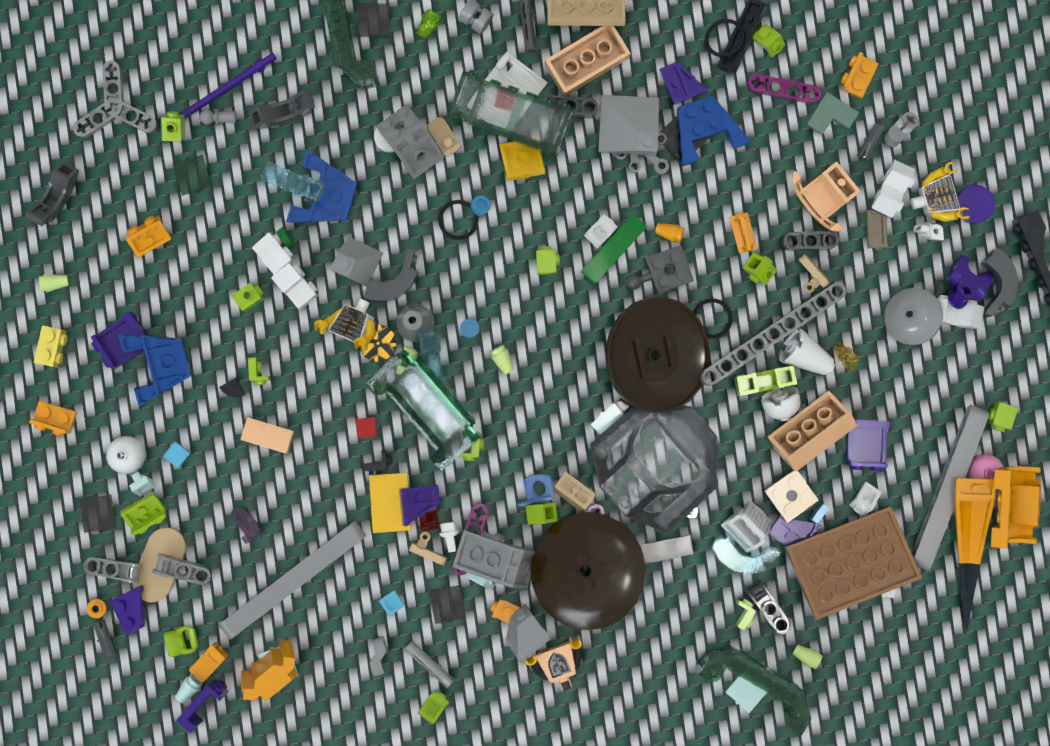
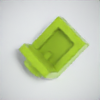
(769, 40)
(476, 447)
(433, 706)

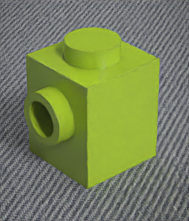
(173, 126)
(547, 261)
(248, 296)
(1002, 416)
(541, 513)

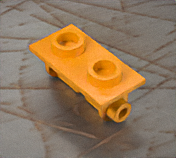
(743, 232)

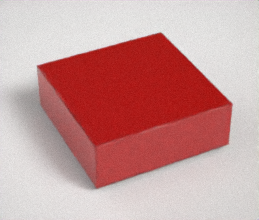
(366, 427)

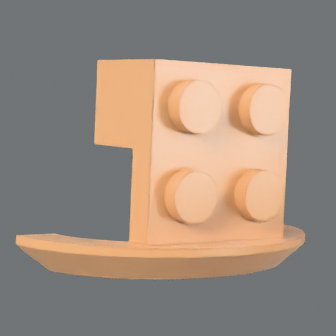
(826, 194)

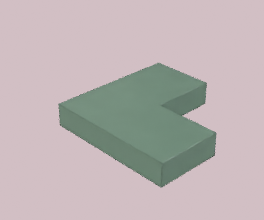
(831, 109)

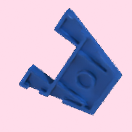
(702, 120)
(335, 198)
(165, 361)

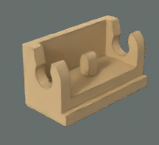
(573, 492)

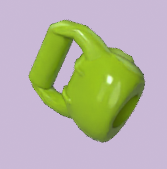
(175, 641)

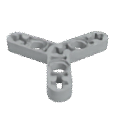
(117, 99)

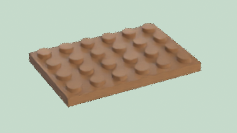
(853, 563)

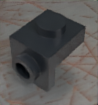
(374, 468)

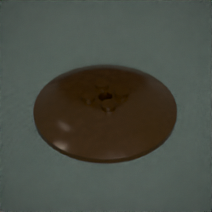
(680, 348)
(615, 575)

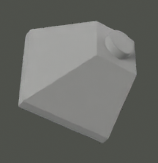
(356, 261)
(525, 633)

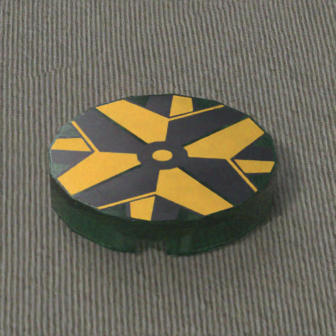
(382, 345)

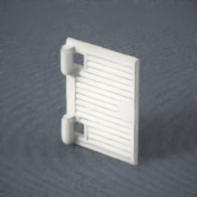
(518, 76)

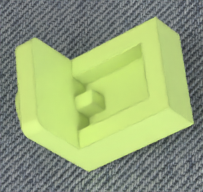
(745, 619)

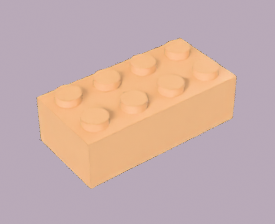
(587, 59)
(812, 431)

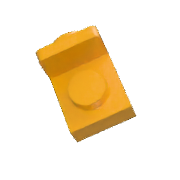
(503, 609)

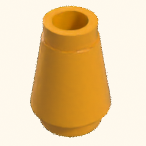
(670, 232)

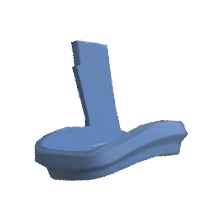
(531, 495)

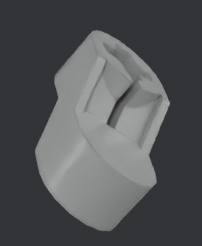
(907, 123)
(376, 662)

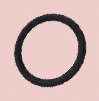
(720, 22)
(442, 227)
(728, 311)

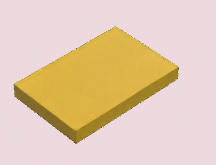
(386, 502)

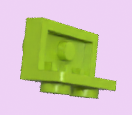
(144, 513)

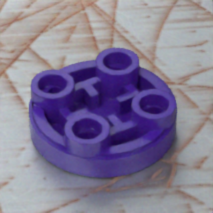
(979, 201)

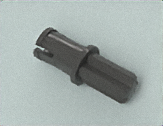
(871, 141)
(104, 639)

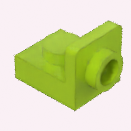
(254, 369)

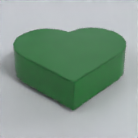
(285, 238)

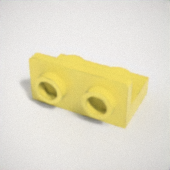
(50, 346)

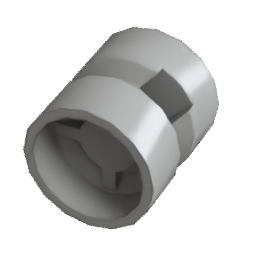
(469, 14)

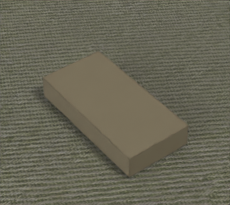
(876, 229)

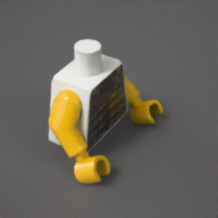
(939, 196)
(350, 324)

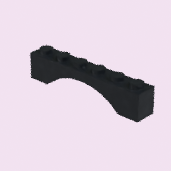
(1031, 234)

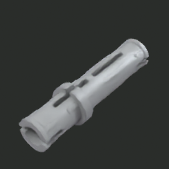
(429, 664)

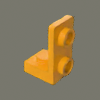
(208, 662)

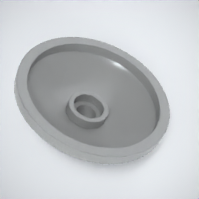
(925, 320)

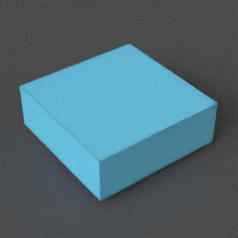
(176, 454)
(818, 513)
(392, 602)

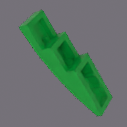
(613, 249)

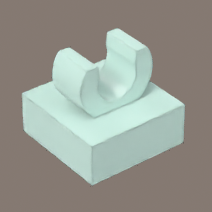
(141, 484)

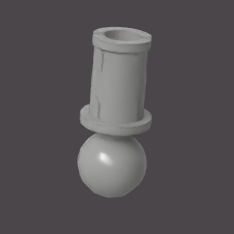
(207, 117)

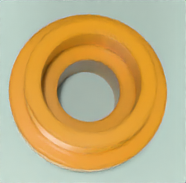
(102, 608)

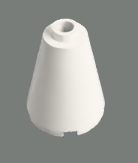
(806, 354)

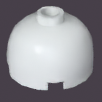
(782, 403)
(133, 451)

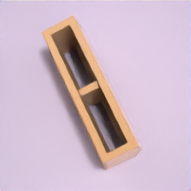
(267, 435)

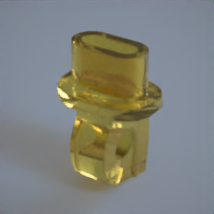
(844, 354)

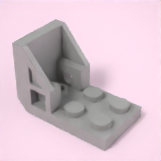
(494, 560)

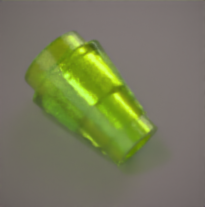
(428, 23)

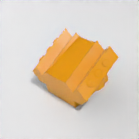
(269, 673)

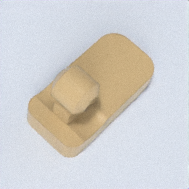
(443, 136)
(818, 276)
(420, 549)

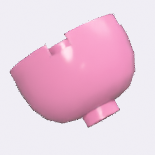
(983, 466)

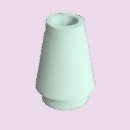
(189, 687)

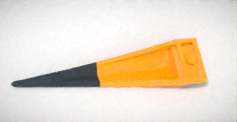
(973, 510)

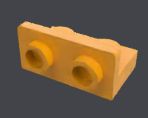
(859, 75)
(147, 236)
(54, 418)

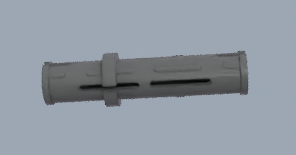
(528, 26)

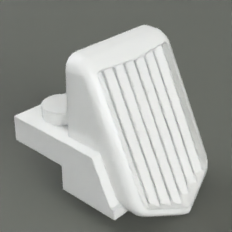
(748, 527)

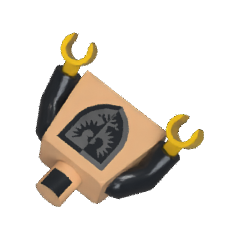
(557, 662)

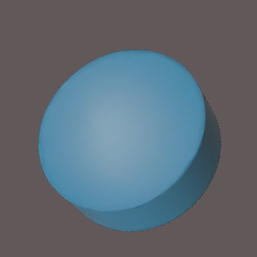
(480, 205)
(469, 328)

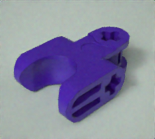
(966, 284)

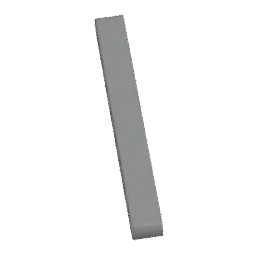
(781, 330)
(943, 498)
(292, 580)

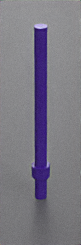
(258, 66)

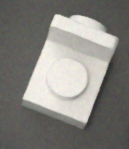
(865, 499)

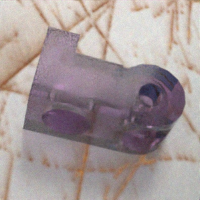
(247, 523)

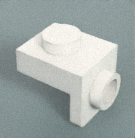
(600, 231)

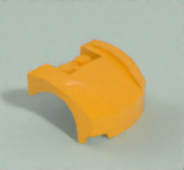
(1017, 505)

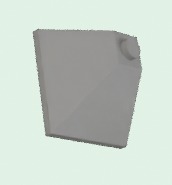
(629, 125)

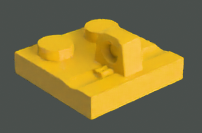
(521, 161)

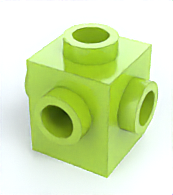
(759, 268)

